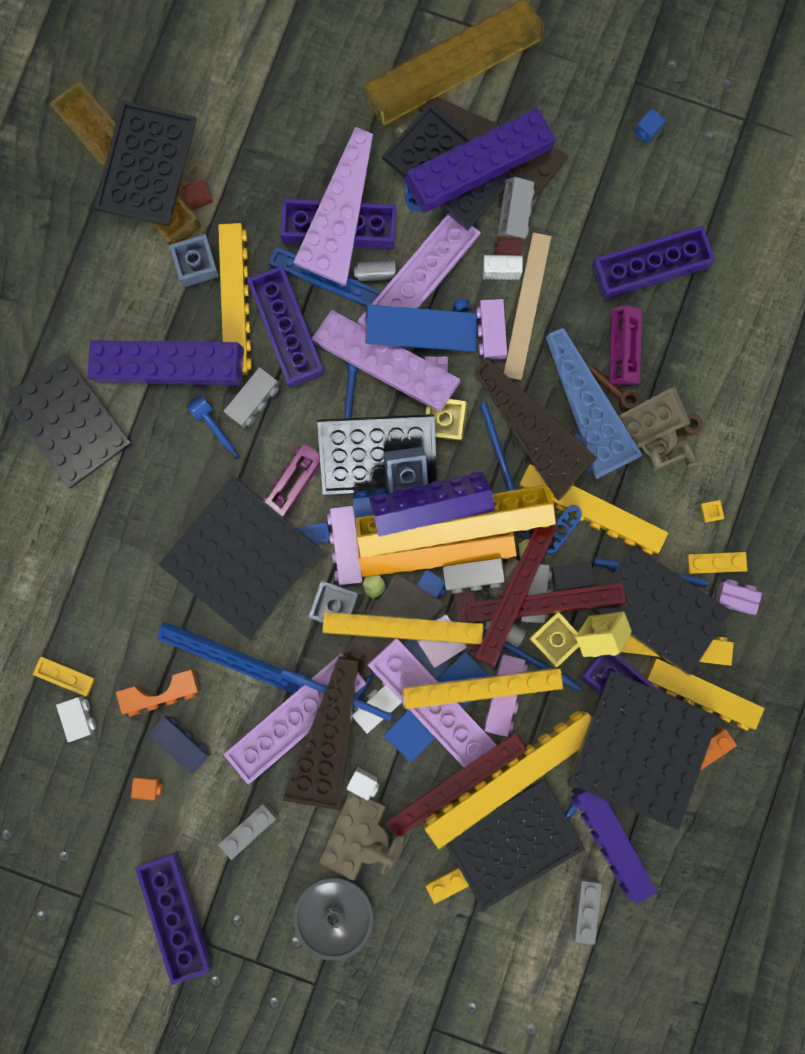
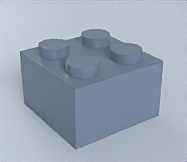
(194, 260)
(405, 469)
(332, 600)

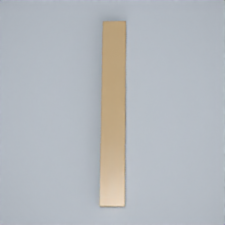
(527, 306)

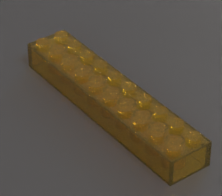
(454, 61)
(95, 132)

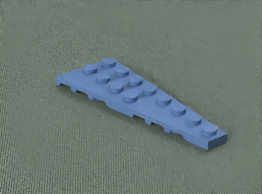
(594, 415)

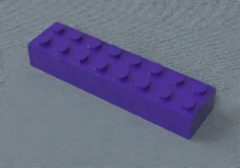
(479, 160)
(165, 362)

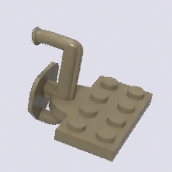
(655, 426)
(356, 839)

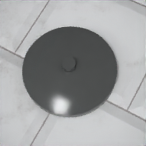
(333, 918)

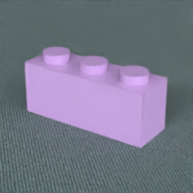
(492, 329)

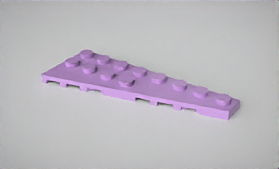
(332, 232)

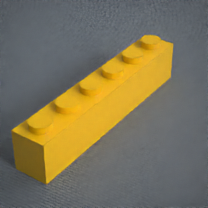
(718, 652)
(704, 694)

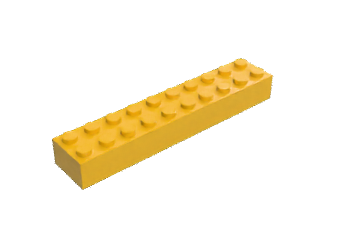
(512, 512)
(508, 780)

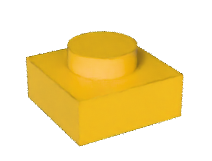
(712, 511)

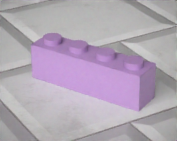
(345, 545)
(502, 708)

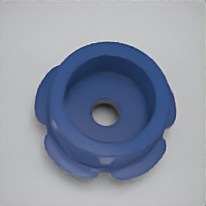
(461, 305)

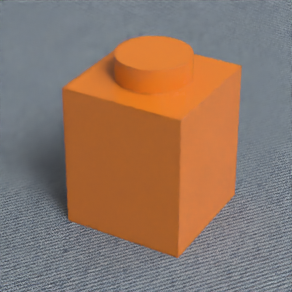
(146, 788)

